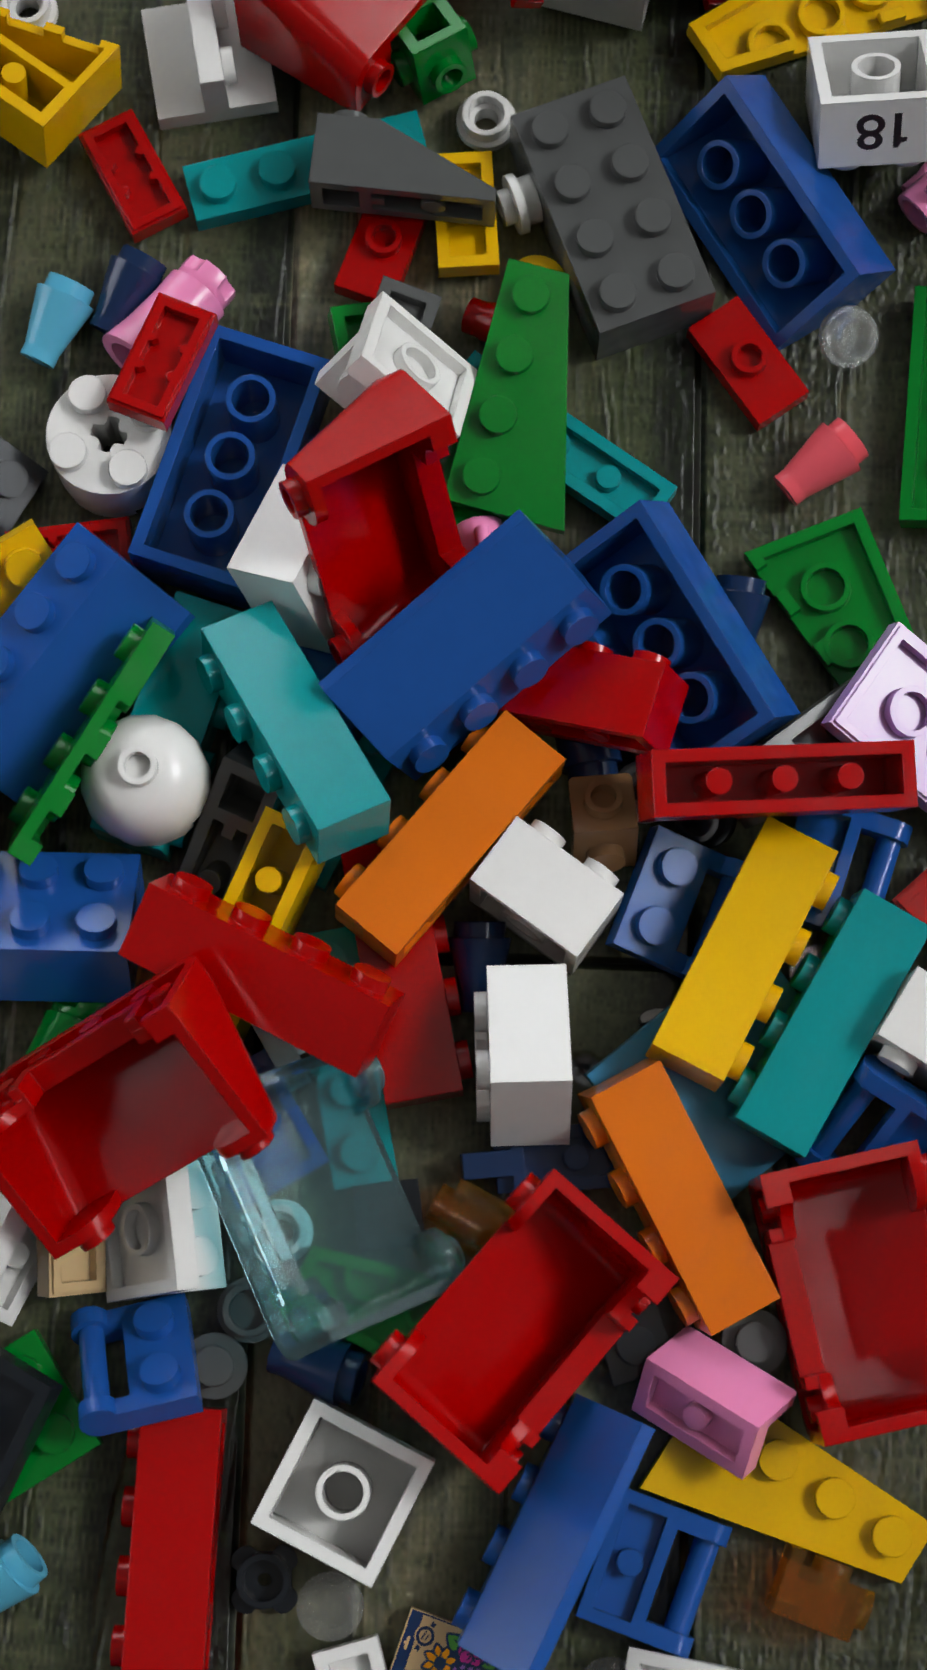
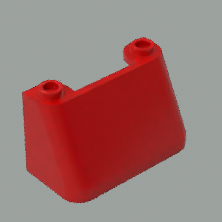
(328, 44)
(376, 506)
(126, 1106)
(852, 1287)
(520, 1327)

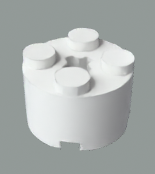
(78, 432)

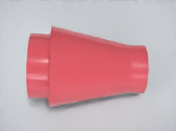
(823, 460)

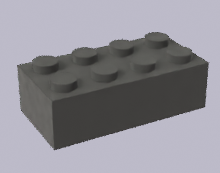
(612, 217)

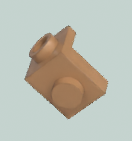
(604, 819)

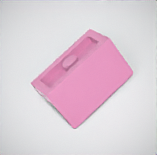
(711, 1399)

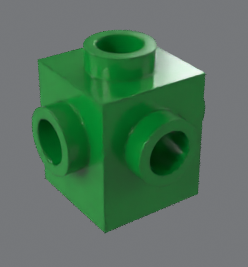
(434, 51)

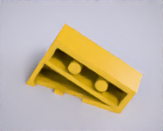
(51, 85)

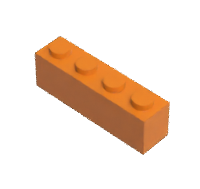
(447, 838)
(677, 1196)

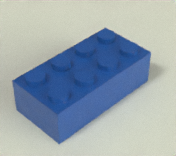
(236, 427)
(675, 607)
(67, 925)

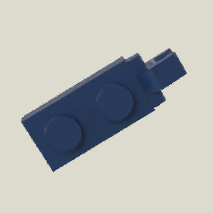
(511, 1164)

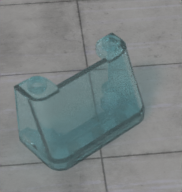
(326, 1214)

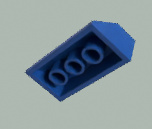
(768, 210)
(63, 639)
(466, 647)
(553, 1537)

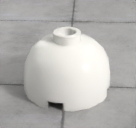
(147, 781)

